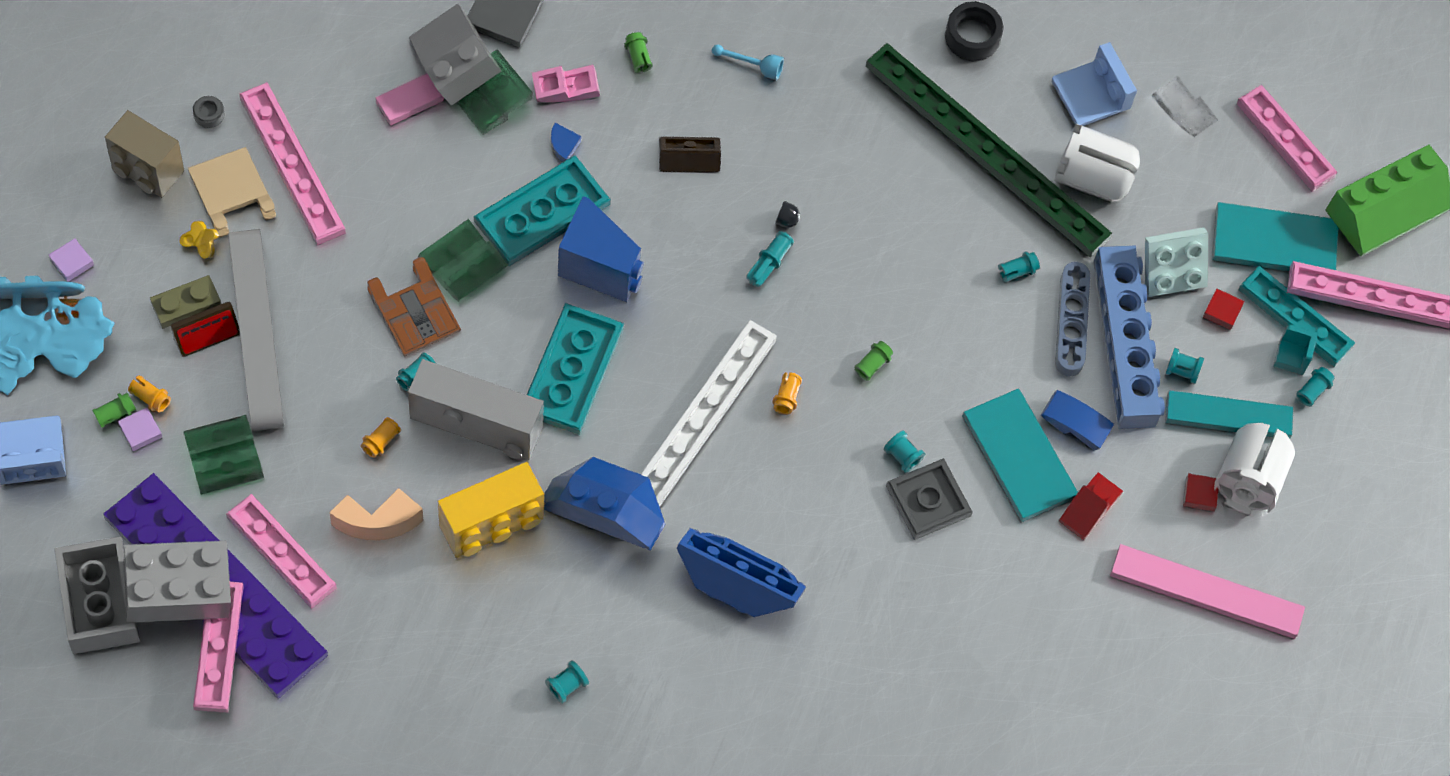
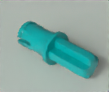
(770, 259)

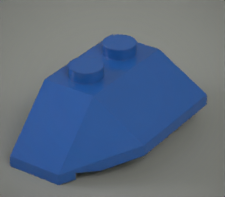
(607, 501)
(738, 574)

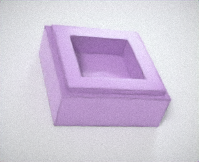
(71, 260)
(140, 429)

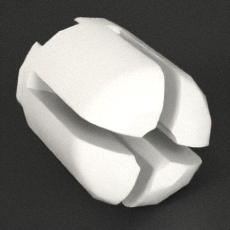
(1098, 164)
(1238, 471)

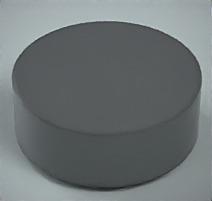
(208, 111)

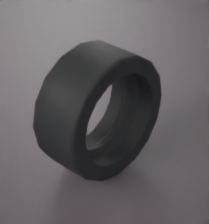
(974, 11)

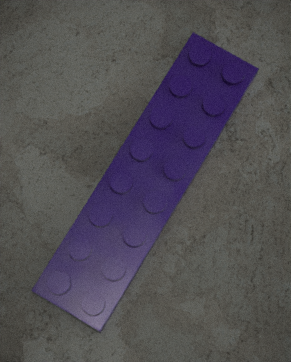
(268, 635)

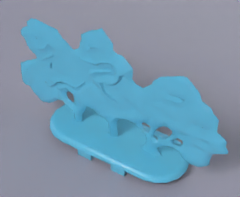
(65, 346)

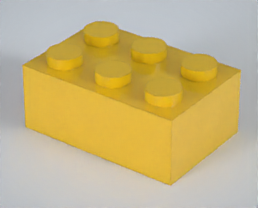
(491, 510)

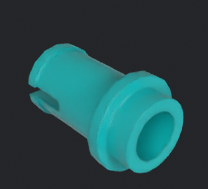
(1020, 266)
(406, 376)
(1315, 386)

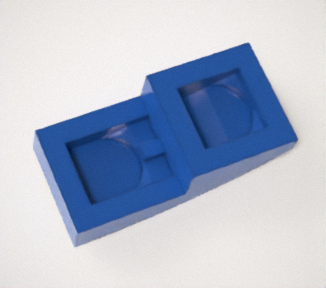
(1076, 417)

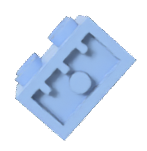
(1096, 88)
(31, 450)

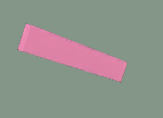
(292, 163)
(1369, 294)
(1207, 591)

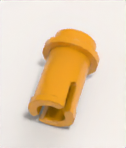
(155, 398)
(785, 400)
(380, 437)

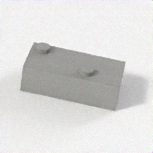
(476, 409)

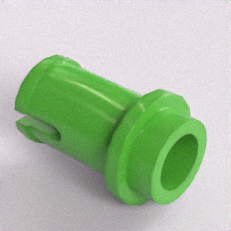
(638, 51)
(878, 355)
(114, 409)

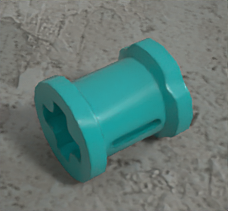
(1184, 365)
(904, 451)
(567, 681)

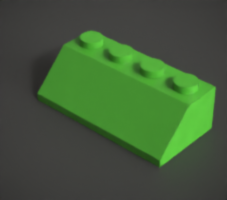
(1392, 200)

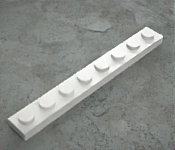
(708, 408)

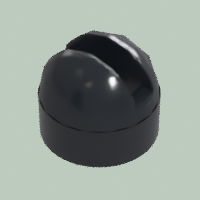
(788, 215)

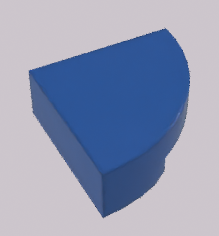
(564, 142)

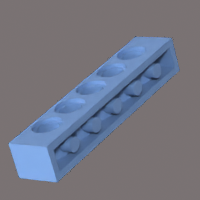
(1130, 409)

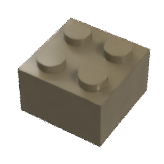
(144, 154)

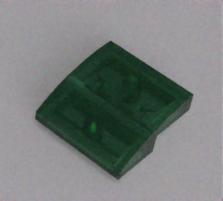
(497, 97)
(463, 260)
(223, 454)

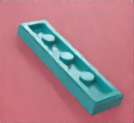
(1290, 309)
(1226, 413)

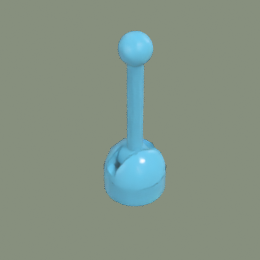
(770, 66)

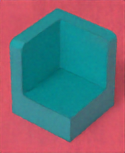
(1295, 349)

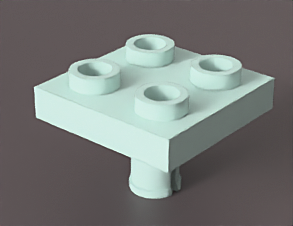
(1176, 262)

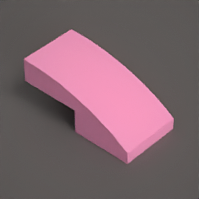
(566, 86)

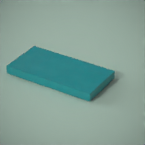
(539, 210)
(1273, 238)
(574, 366)
(1020, 455)

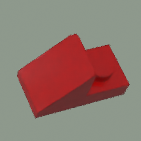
(1090, 506)

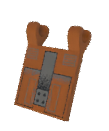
(417, 313)

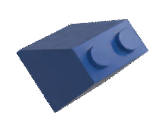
(599, 254)

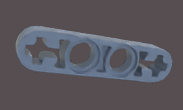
(1076, 319)

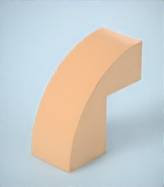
(393, 518)

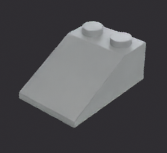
(454, 54)

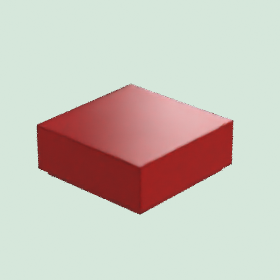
(1223, 309)
(1200, 492)

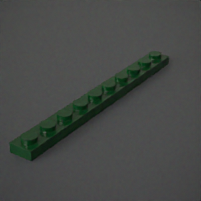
(989, 150)

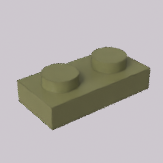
(185, 301)

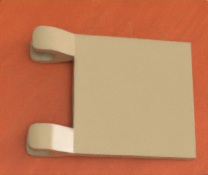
(228, 185)

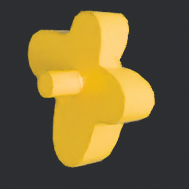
(201, 238)

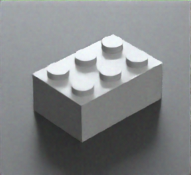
(176, 581)
(94, 595)

